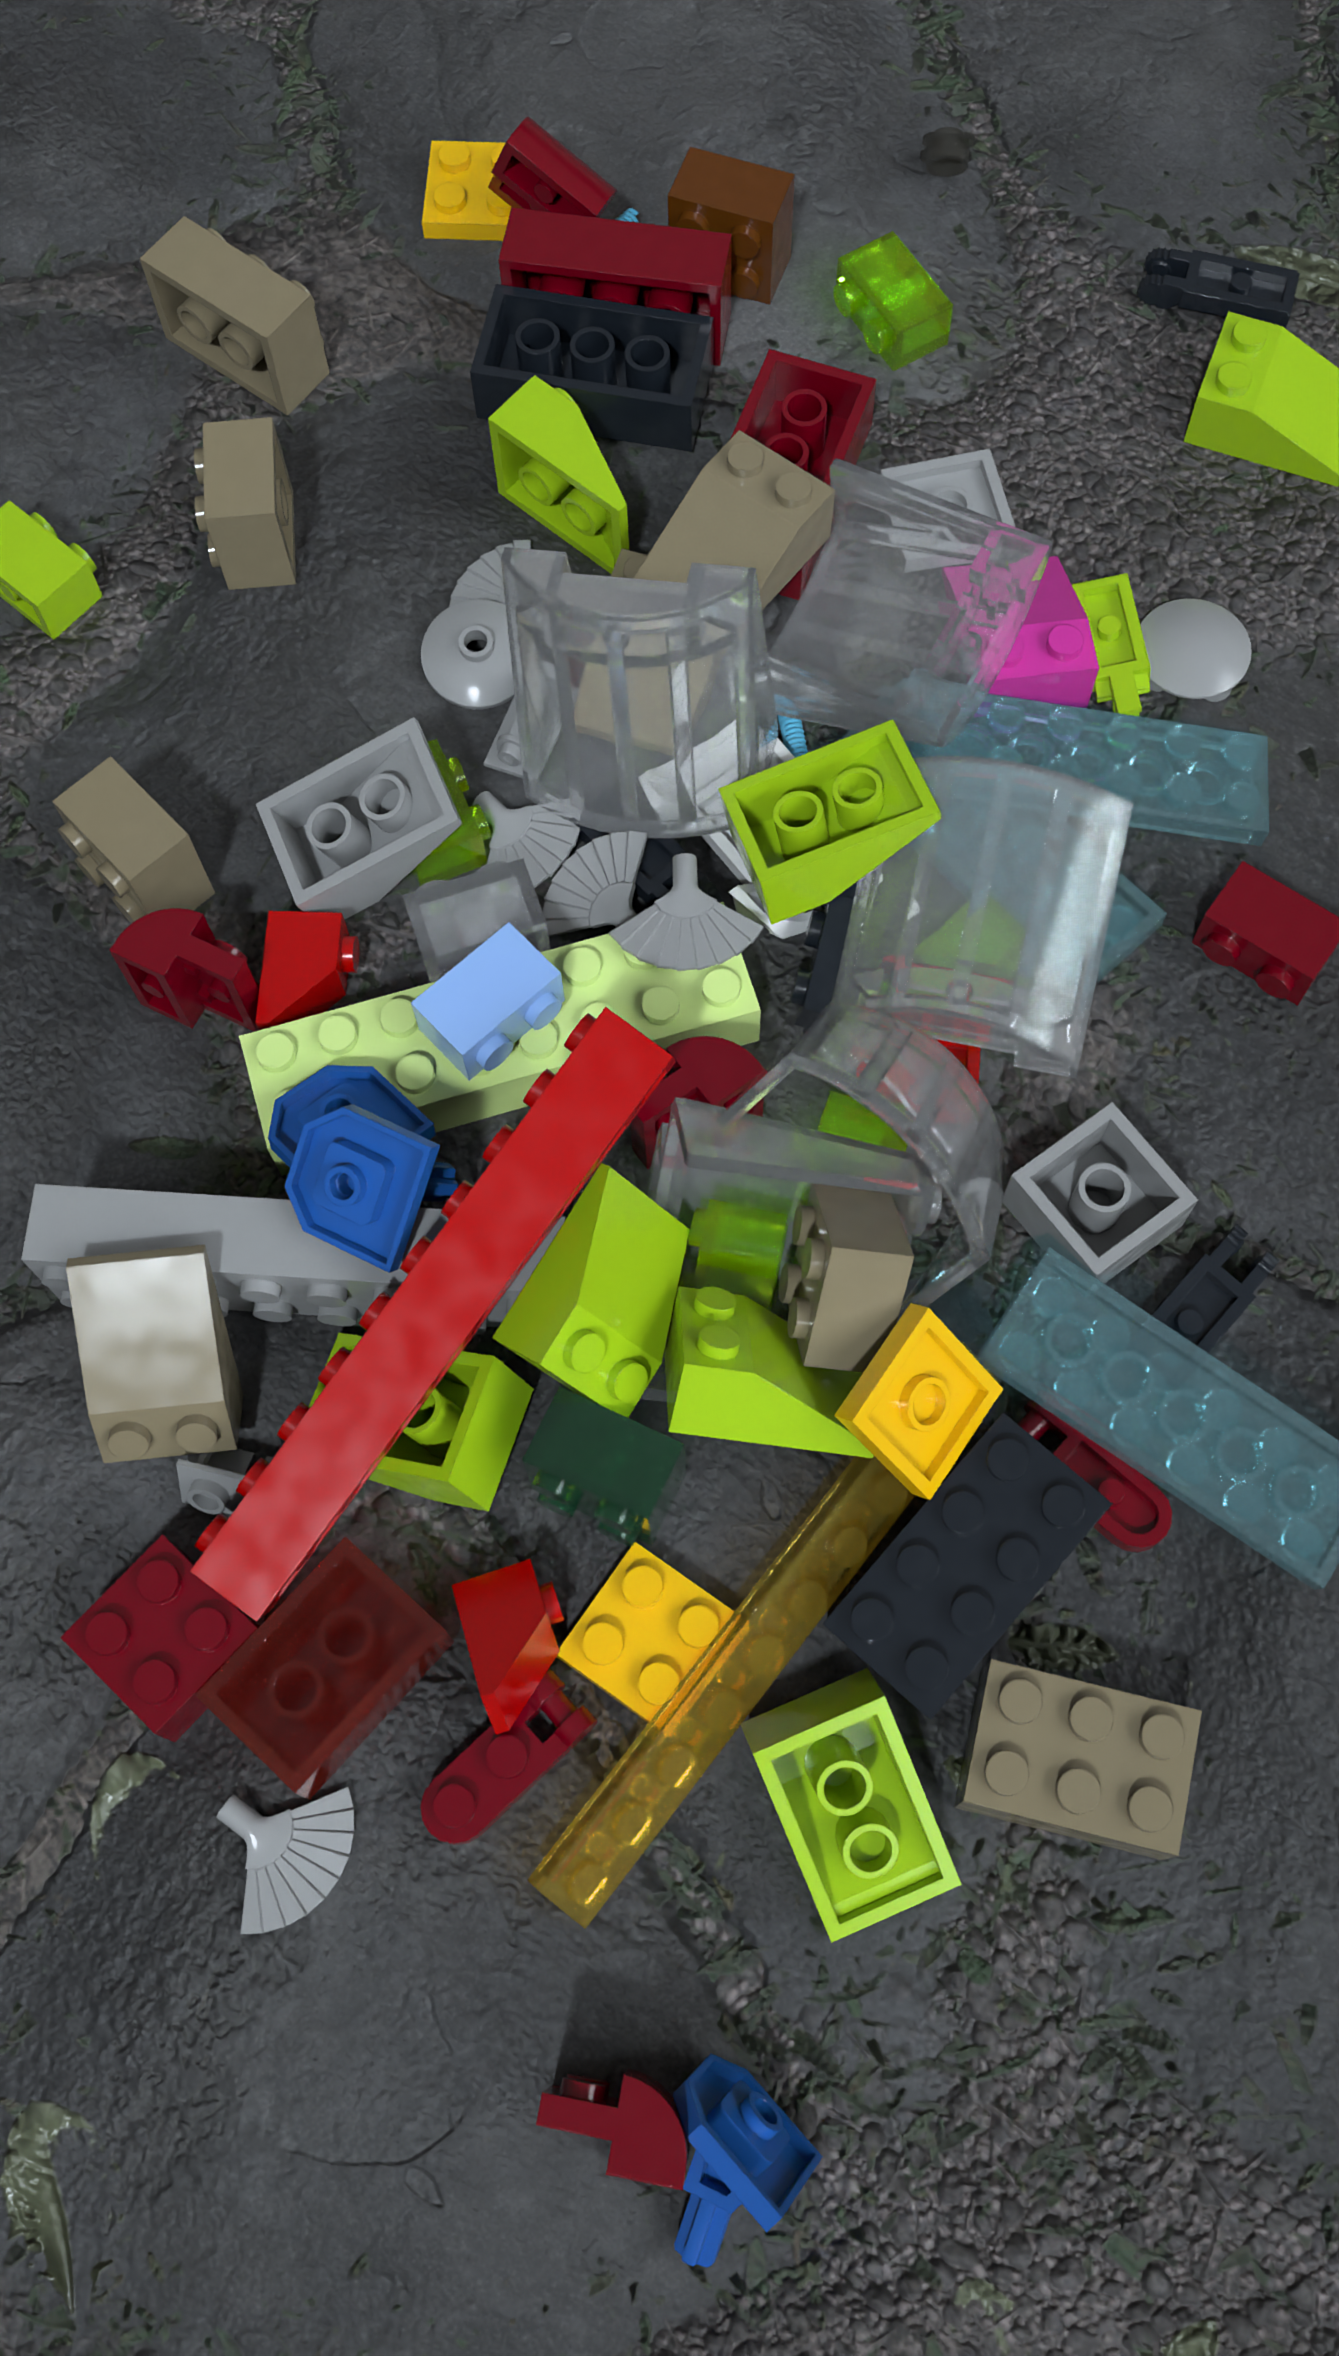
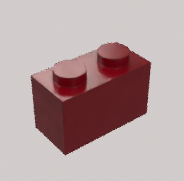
(1268, 933)

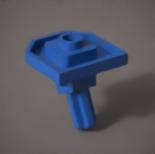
(335, 1088)
(363, 1183)
(742, 2156)

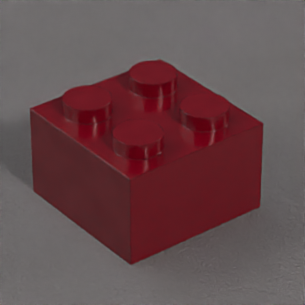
(160, 1638)

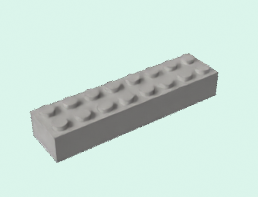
(252, 1244)

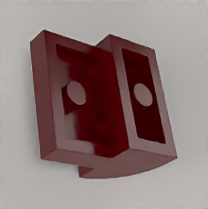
(546, 176)
(184, 970)
(704, 1071)
(641, 2124)

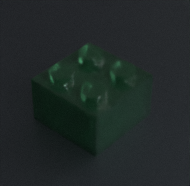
(604, 1468)

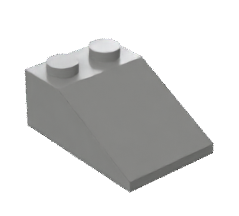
(360, 822)

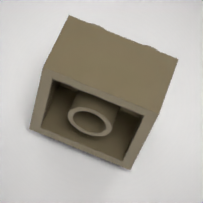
(246, 503)
(130, 844)
(845, 1276)

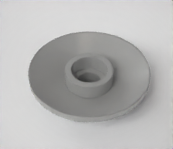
(463, 676)

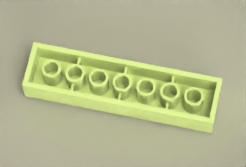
(594, 975)

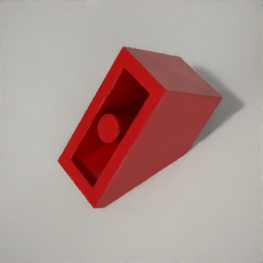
(304, 965)
(508, 1636)

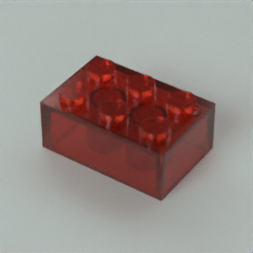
(325, 1669)

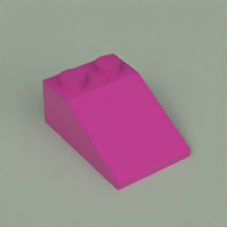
(1054, 649)

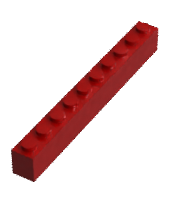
(432, 1313)

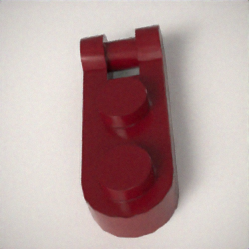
(1139, 1508)
(502, 1766)

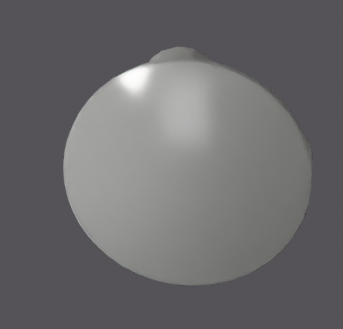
(1195, 649)

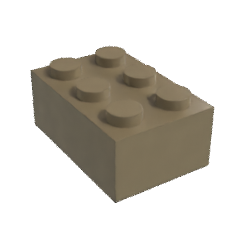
(236, 314)
(1079, 1760)

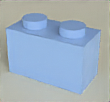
(490, 1002)

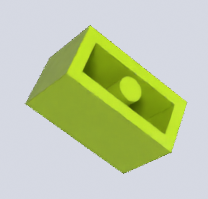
(42, 574)

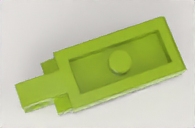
(1117, 642)

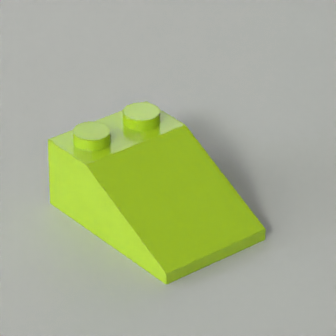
(1269, 401)
(557, 472)
(827, 818)
(602, 1295)
(744, 1378)
(459, 1435)
(851, 1804)

